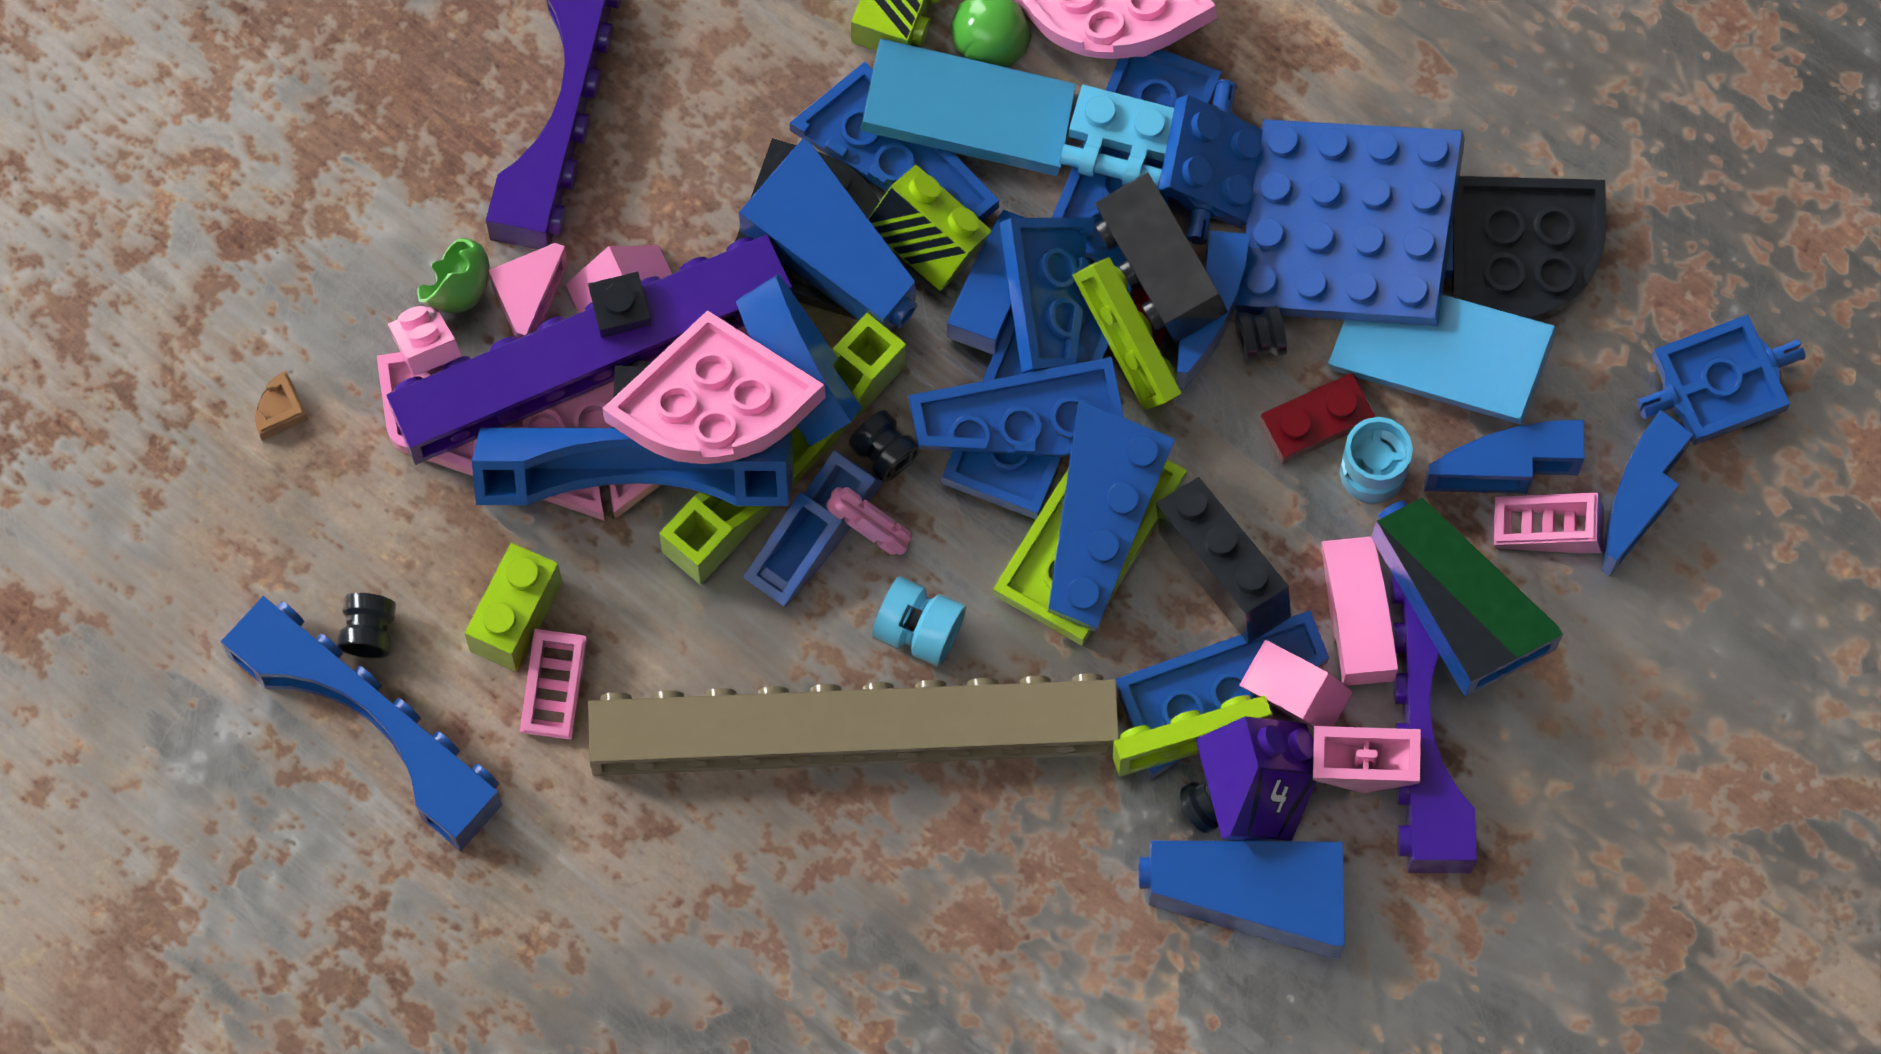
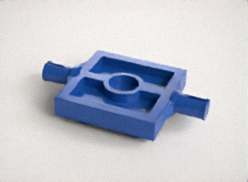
(1210, 161)
(1721, 379)

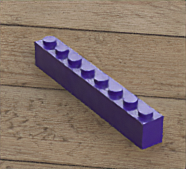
(569, 355)

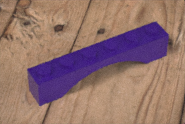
(530, 191)
(1438, 816)

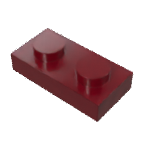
(1315, 418)

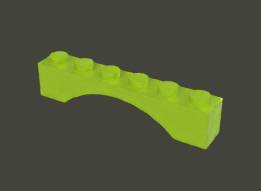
(712, 528)

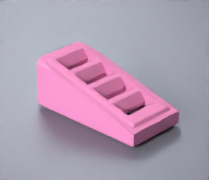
(1548, 540)
(561, 641)

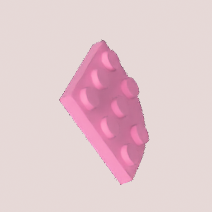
(1117, 26)
(713, 397)

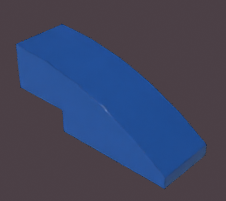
(1225, 266)
(985, 297)
(783, 326)
(1510, 458)
(1644, 488)
(808, 531)

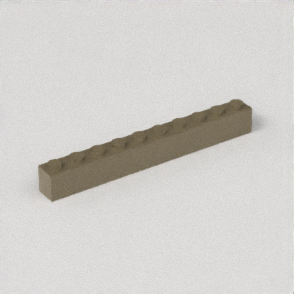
(852, 725)

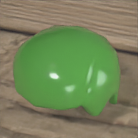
(991, 31)
(459, 278)

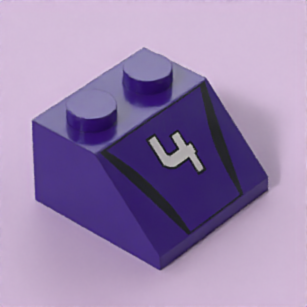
(1258, 777)

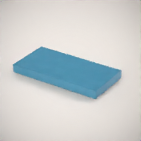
(968, 107)
(1469, 360)

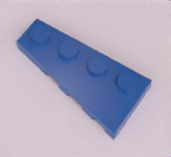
(835, 127)
(1209, 676)

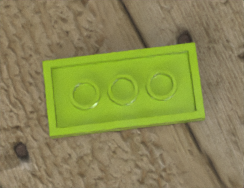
(1030, 571)

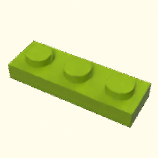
(1127, 333)
(1147, 747)

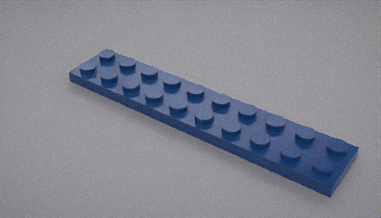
(1025, 480)

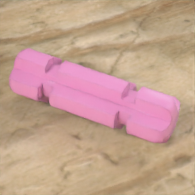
(869, 521)

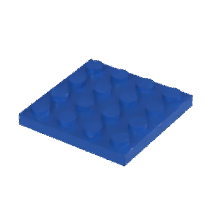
(1351, 221)

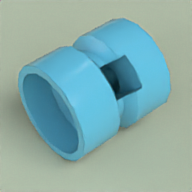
(1381, 449)
(934, 630)

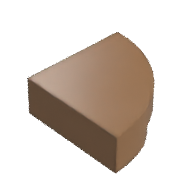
(278, 407)

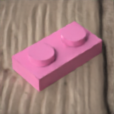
(424, 339)

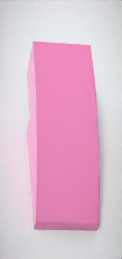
(1359, 611)

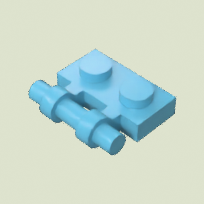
(1119, 124)

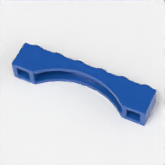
(539, 463)
(285, 656)

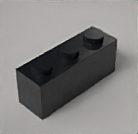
(1158, 259)
(1223, 560)

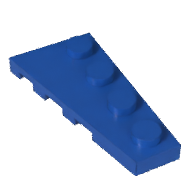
(1014, 413)
(1105, 498)

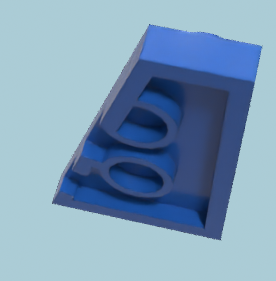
(1043, 293)

